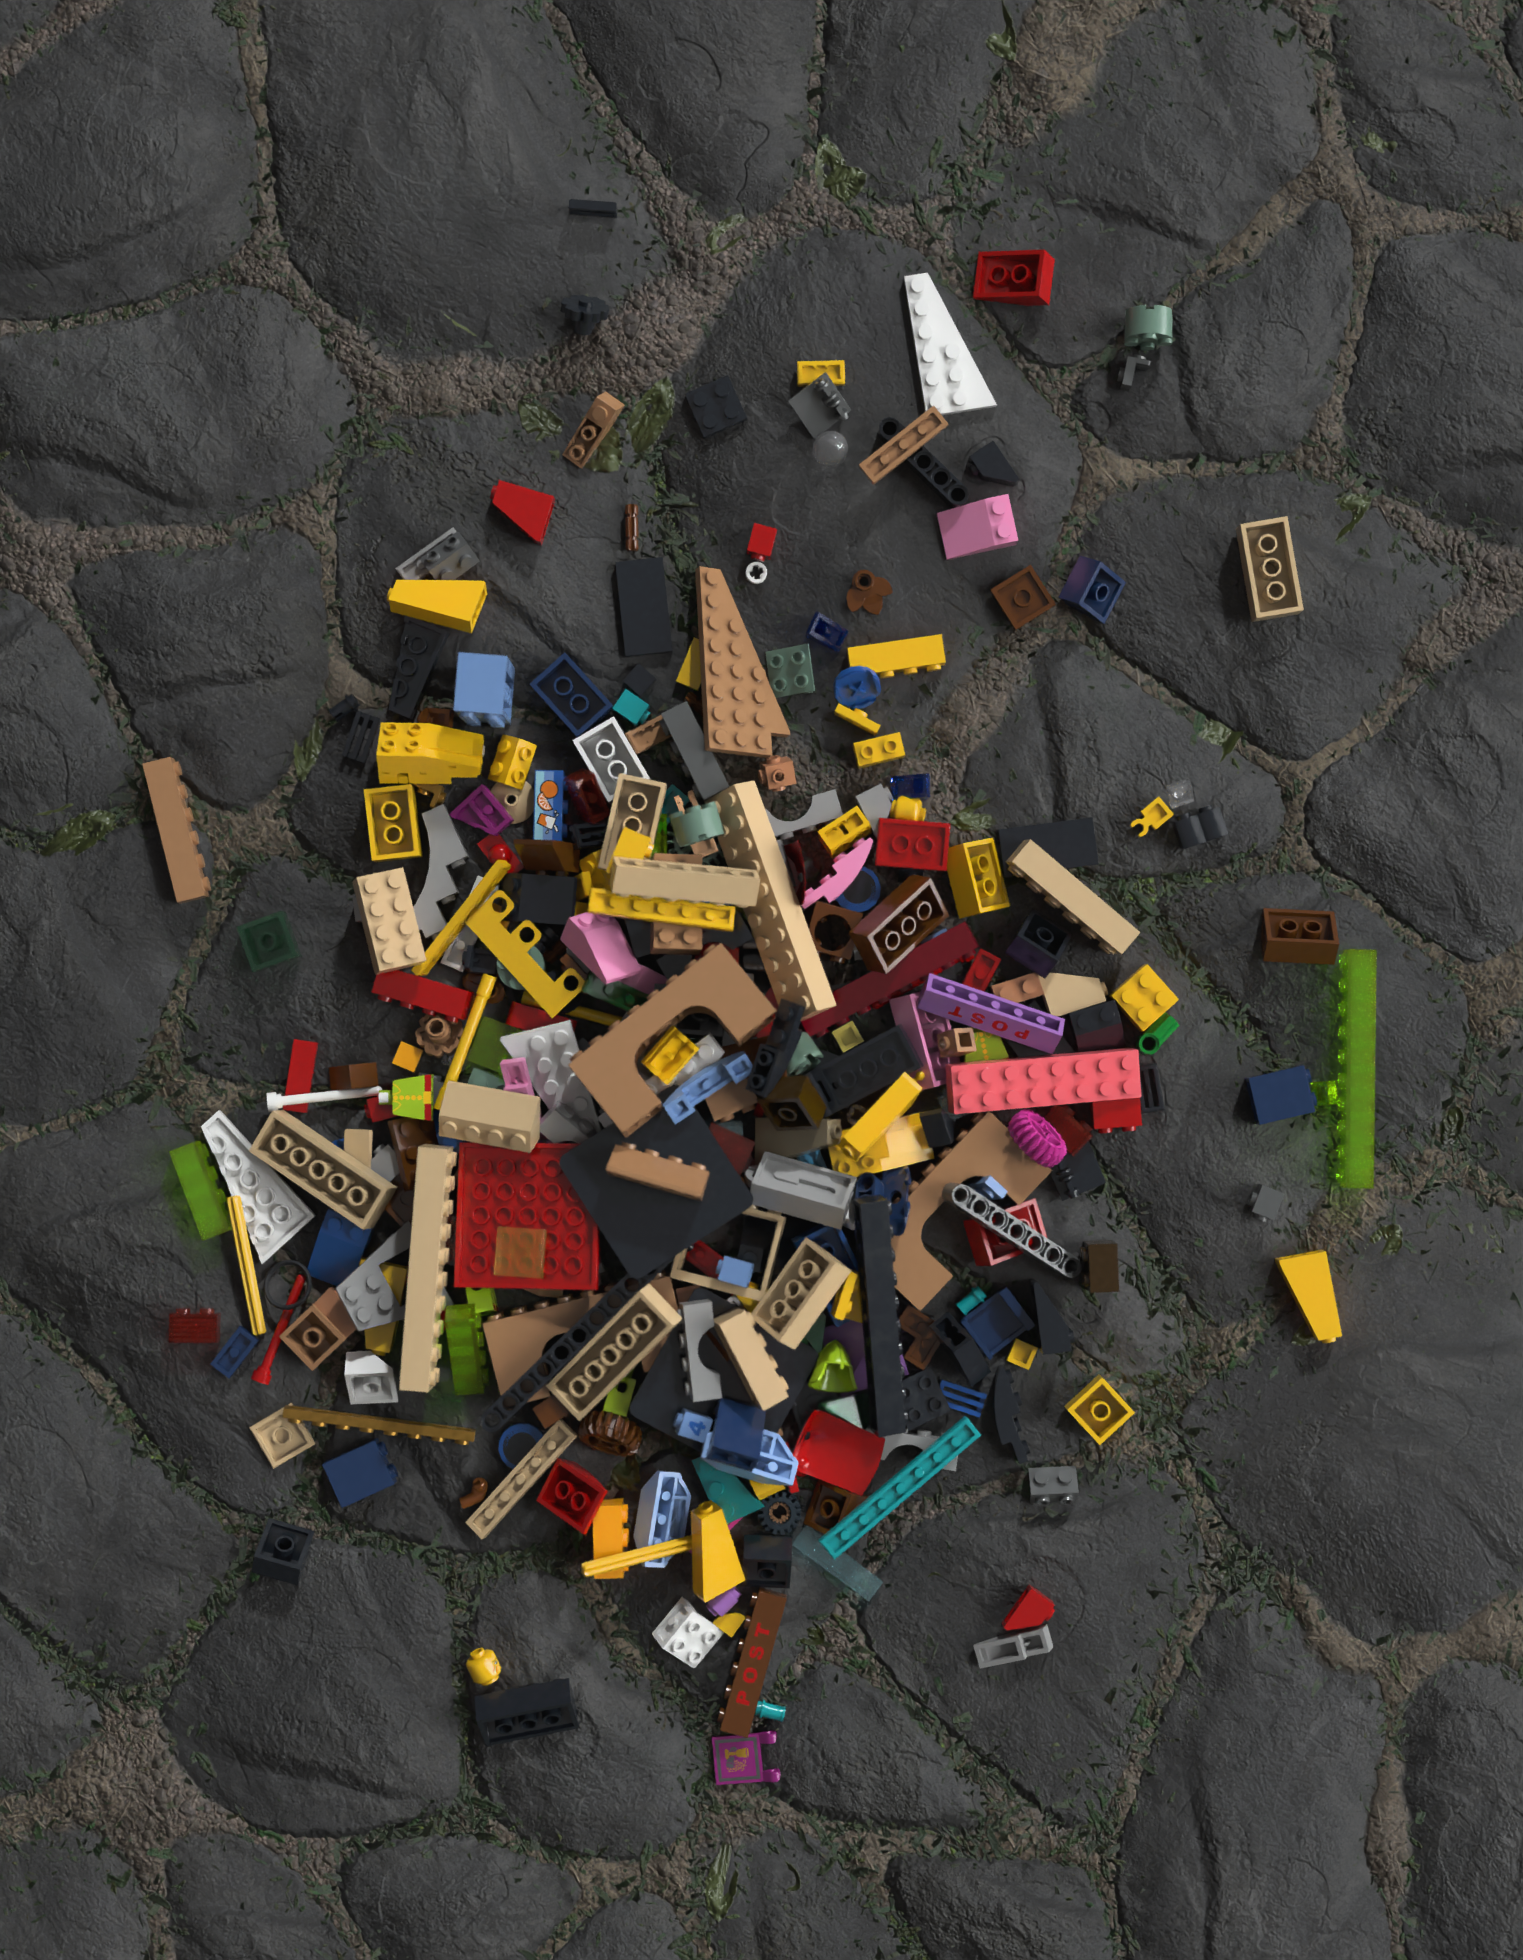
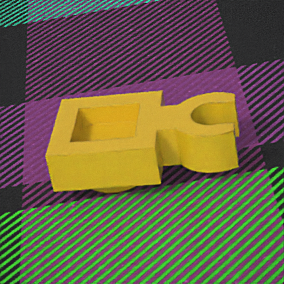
(1154, 814)

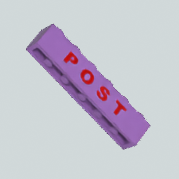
(991, 1013)

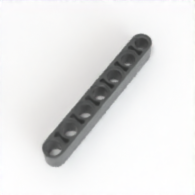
(1002, 1227)

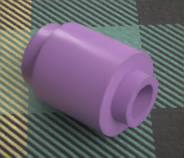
(724, 1602)

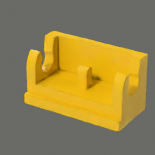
(670, 1055)

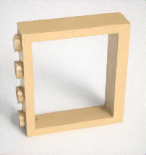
(771, 1215)

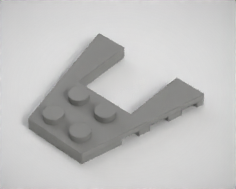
(367, 1292)

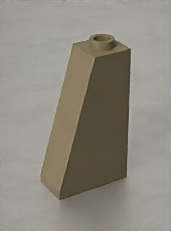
(794, 1142)

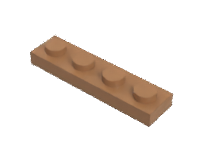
(903, 445)

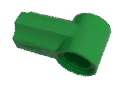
(1157, 1033)

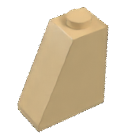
(1071, 993)

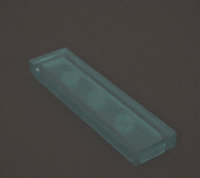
(843, 1567)

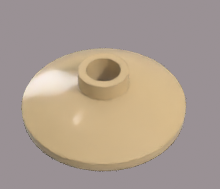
(524, 804)

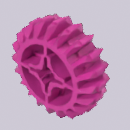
(1037, 1138)

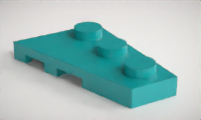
(726, 1491)

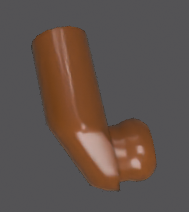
(477, 1493)

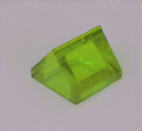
(1325, 1092)

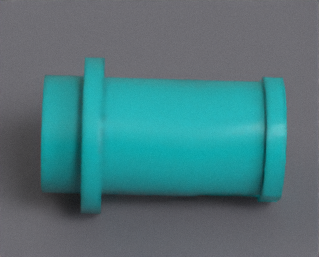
(971, 1300)
(770, 1711)

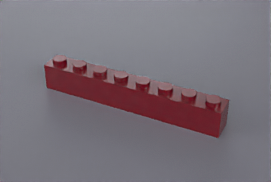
(878, 986)

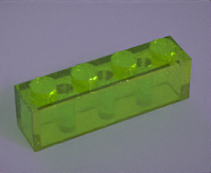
(201, 1189)
(465, 1349)

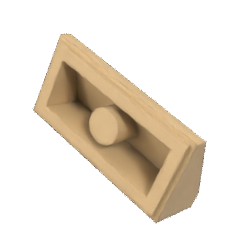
(359, 1145)

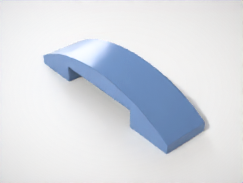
(706, 1082)

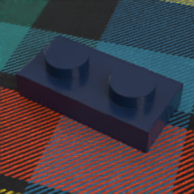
(234, 1352)

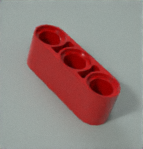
(529, 1018)

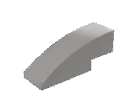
(1013, 1646)

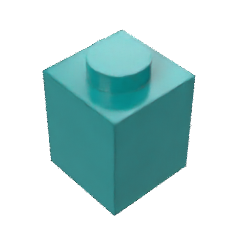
(632, 708)

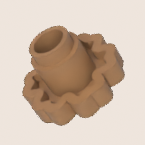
(438, 1035)

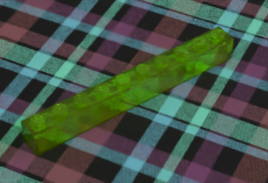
(1358, 1068)

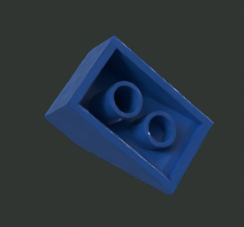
(338, 1248)

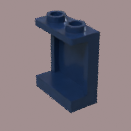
(1281, 1094)
(996, 1322)
(736, 1434)
(360, 1472)

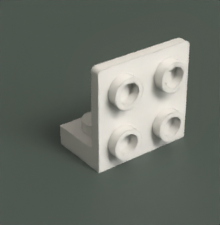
(686, 1633)

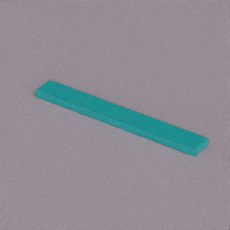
(899, 1487)

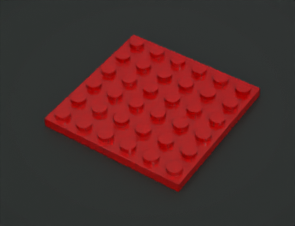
(522, 1192)

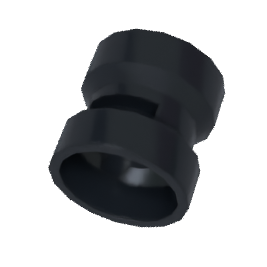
(548, 936)

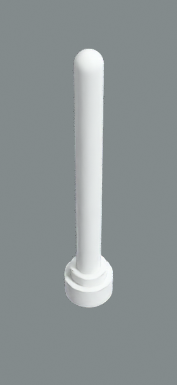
(277, 1101)

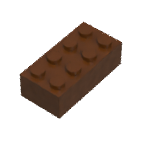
(899, 923)

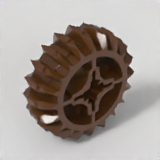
(610, 1433)

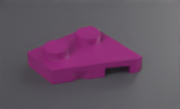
(483, 812)

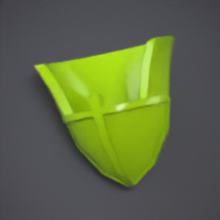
(833, 1370)

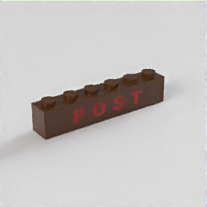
(752, 1662)

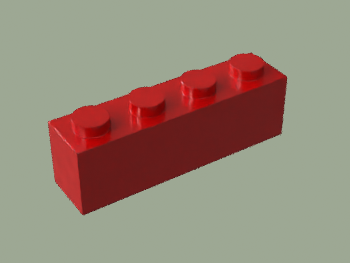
(424, 993)

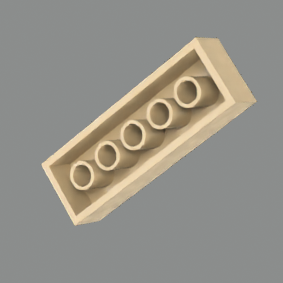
(1072, 897)
(323, 1169)
(614, 1352)

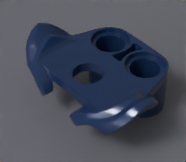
(891, 1182)

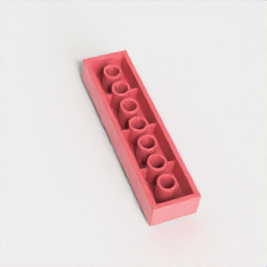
(1043, 1080)

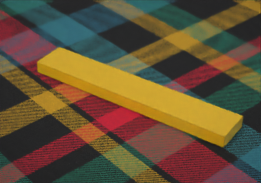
(661, 910)
(458, 921)

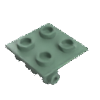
(790, 671)

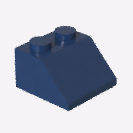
(1092, 589)

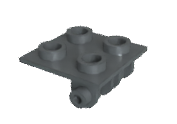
(820, 405)

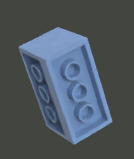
(484, 689)

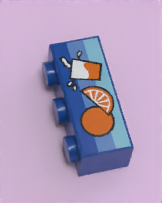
(550, 805)

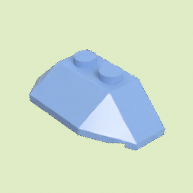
(775, 1463)
(662, 1512)

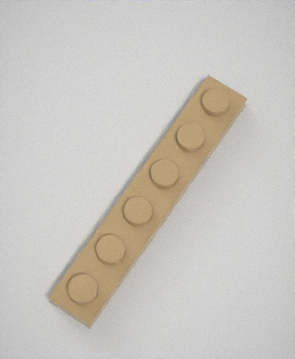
(521, 1478)

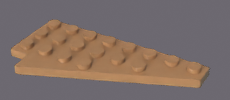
(736, 694)

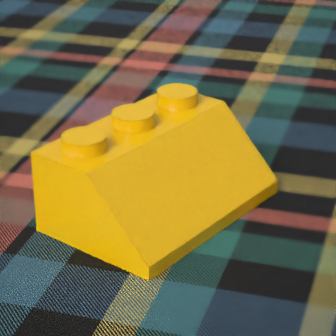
(976, 878)

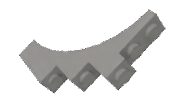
(445, 851)

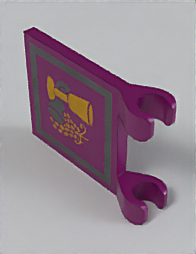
(740, 1758)

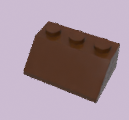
(1299, 936)

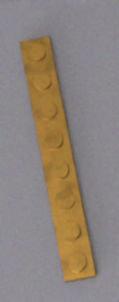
(389, 1425)

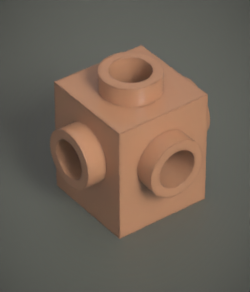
(777, 773)

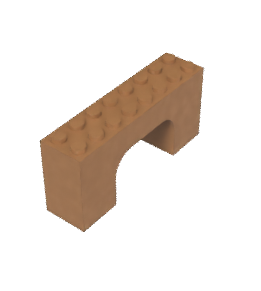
(708, 986)
(978, 1151)
(522, 1335)

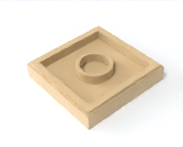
(280, 1438)

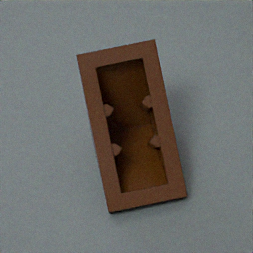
(353, 1076)

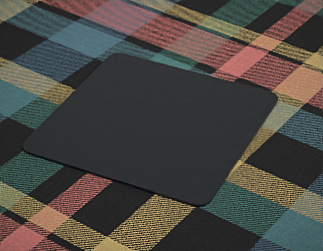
(649, 1223)
(663, 1388)

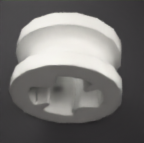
(750, 569)

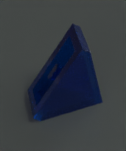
(826, 632)
(911, 786)

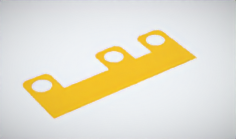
(513, 955)

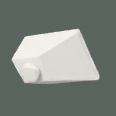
(369, 1379)

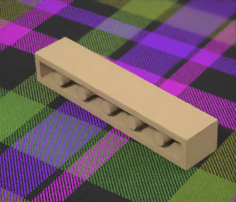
(684, 882)

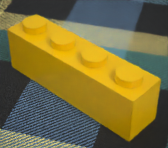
(900, 656)

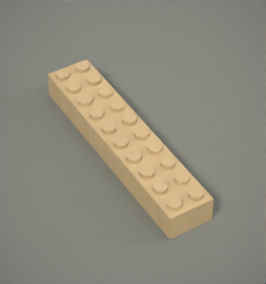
(777, 917)
(426, 1267)

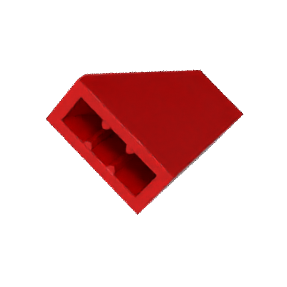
(524, 508)

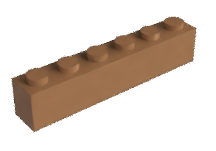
(176, 830)

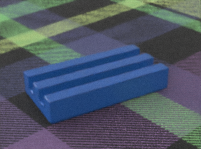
(980, 1404)

